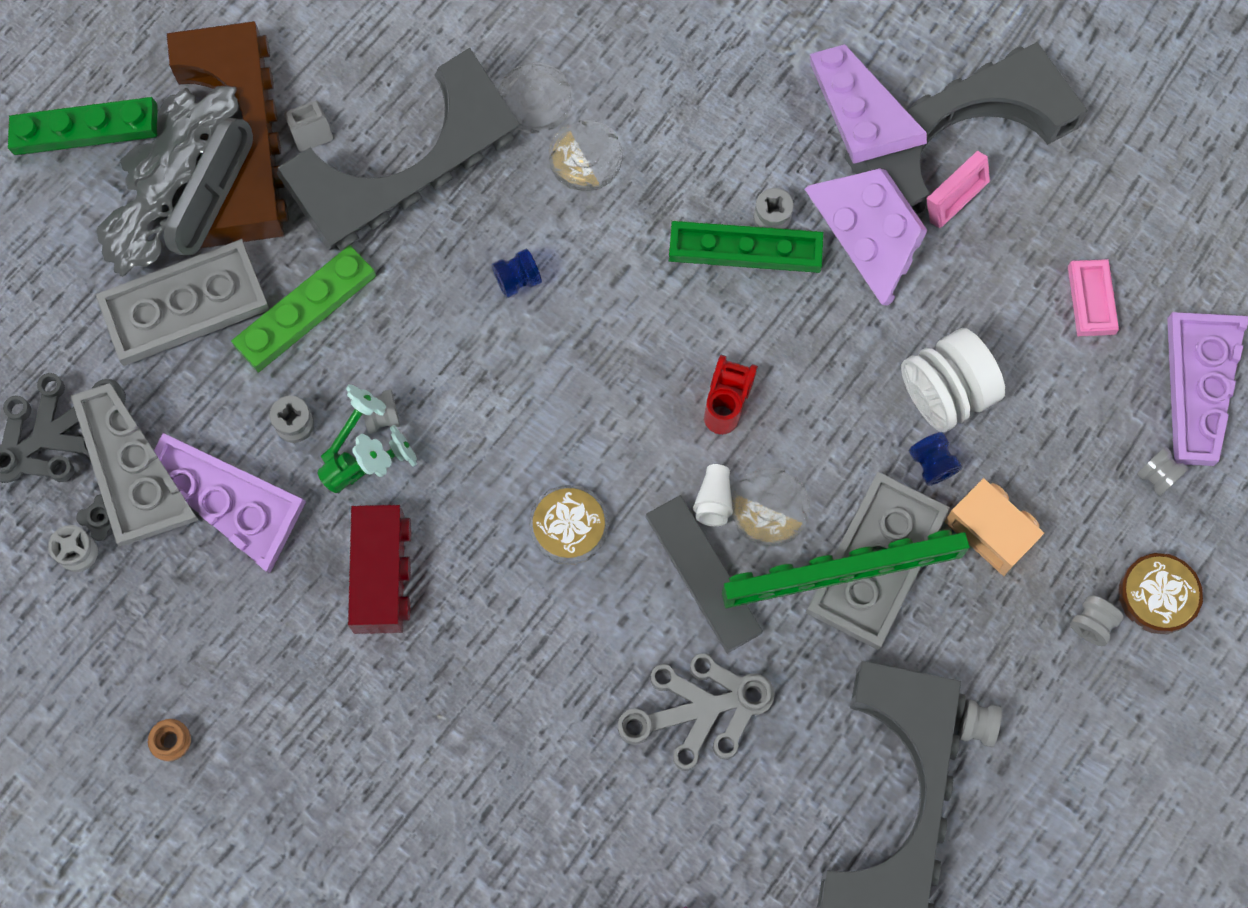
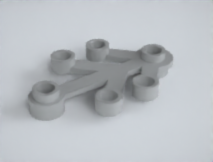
(703, 708)

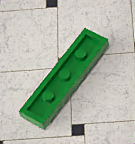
(83, 126)
(746, 246)

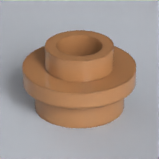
(159, 733)

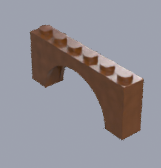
(235, 58)

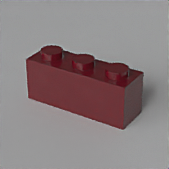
(378, 569)

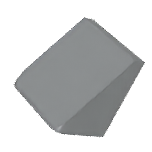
(308, 126)

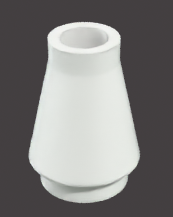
(714, 498)

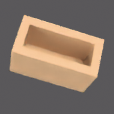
(994, 526)

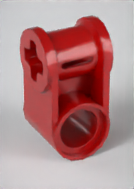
(730, 389)

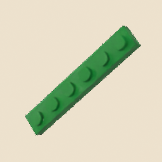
(860, 565)

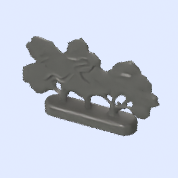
(165, 165)

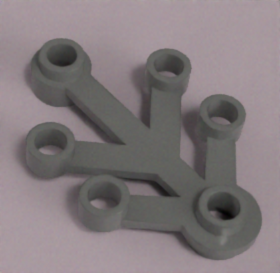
(46, 433)

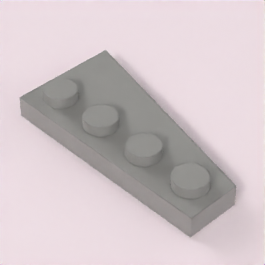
(130, 476)

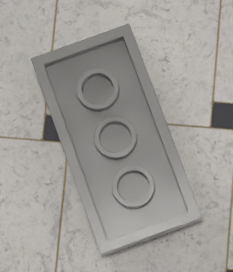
(182, 302)
(871, 604)

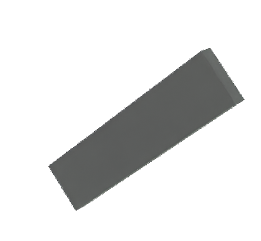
(702, 572)

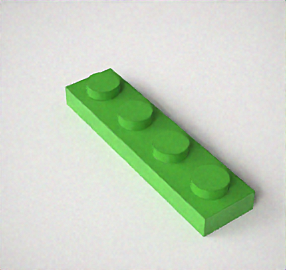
(303, 308)

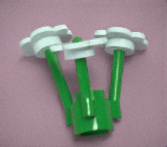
(370, 457)

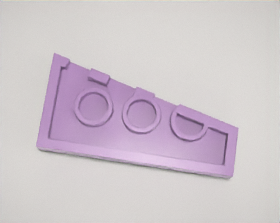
(862, 108)
(1202, 376)
(239, 505)

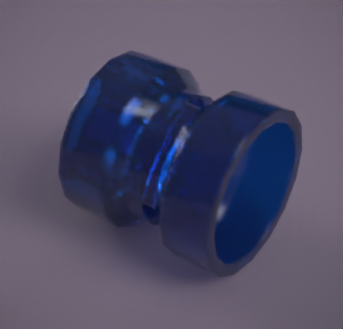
(516, 273)
(935, 458)

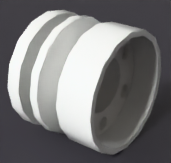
(953, 379)

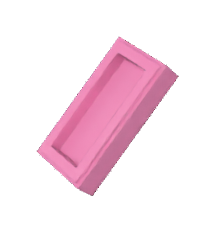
(958, 189)
(1093, 298)

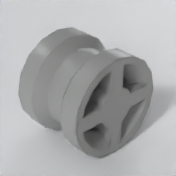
(773, 218)
(390, 417)
(298, 425)
(1162, 471)
(66, 541)
(1096, 620)
(980, 723)

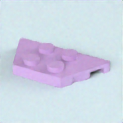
(872, 226)

